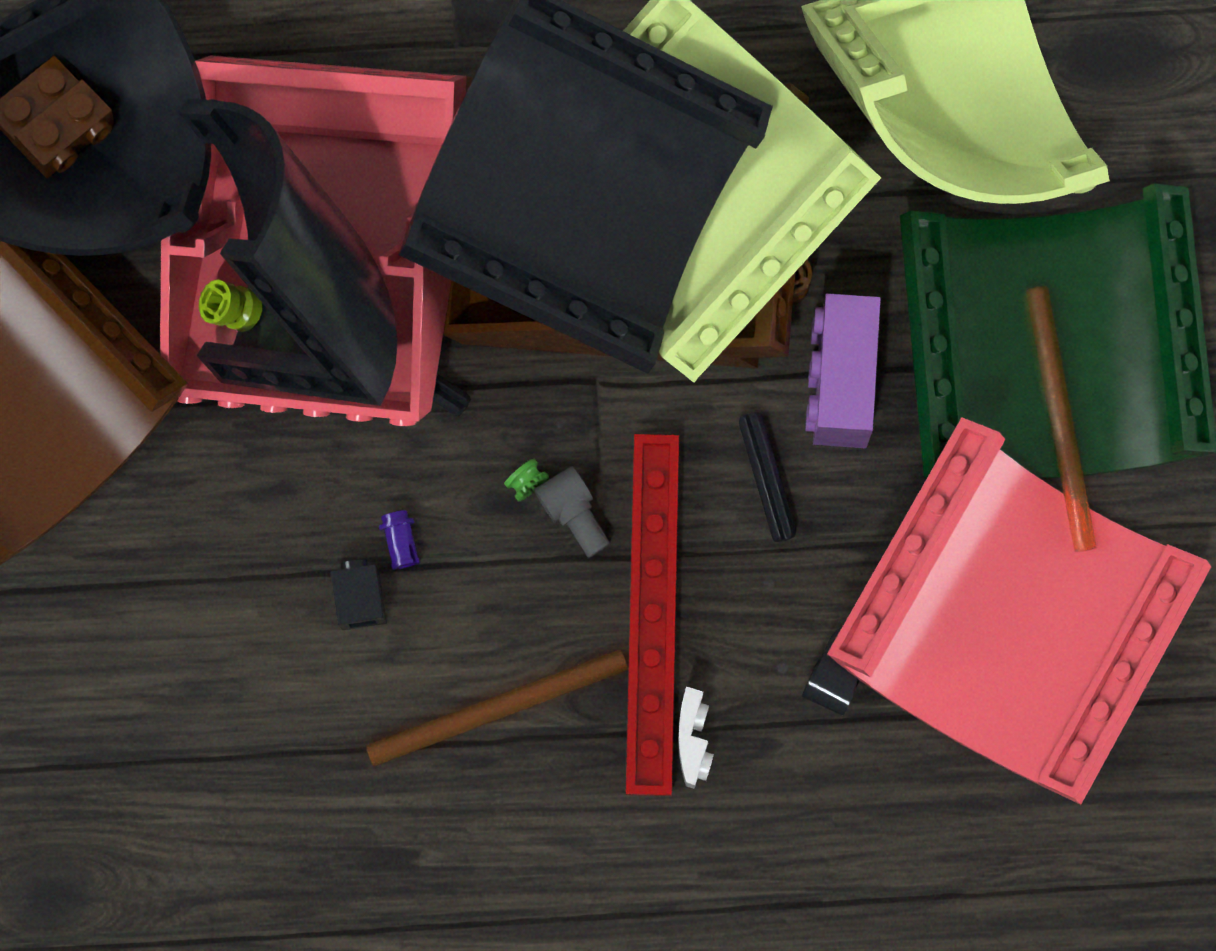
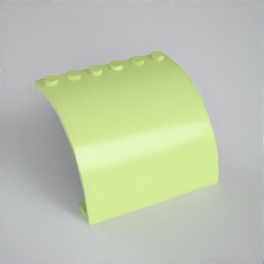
(773, 205)

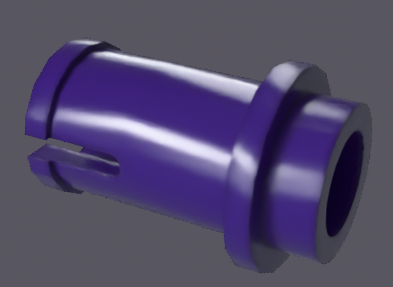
(400, 539)

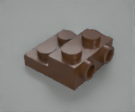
(53, 117)

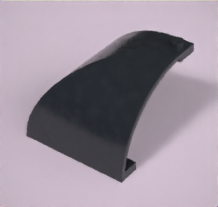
(151, 165)
(322, 296)

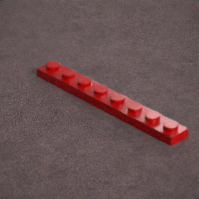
(652, 615)

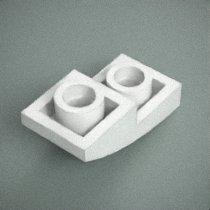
(693, 758)

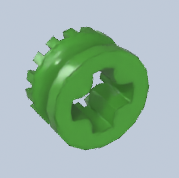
(525, 479)

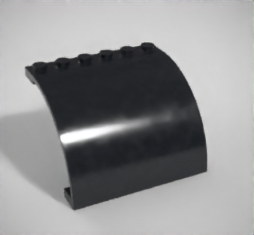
(581, 177)

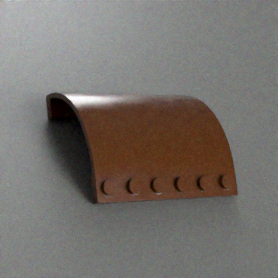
(72, 392)

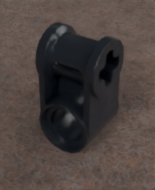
(830, 683)

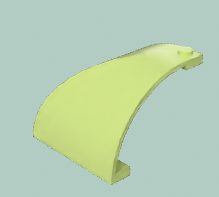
(958, 95)

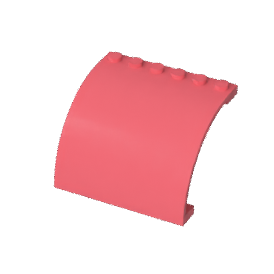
(1007, 631)

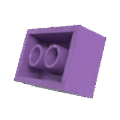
(843, 370)

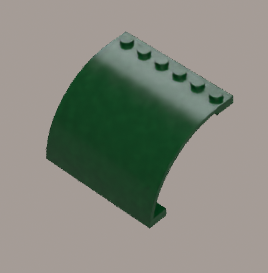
(1122, 319)

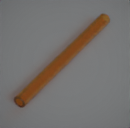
(1061, 419)
(496, 707)

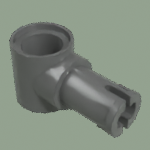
(567, 501)

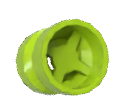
(229, 305)

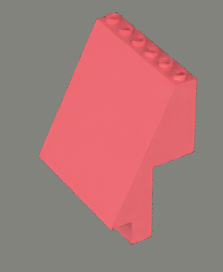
(371, 149)

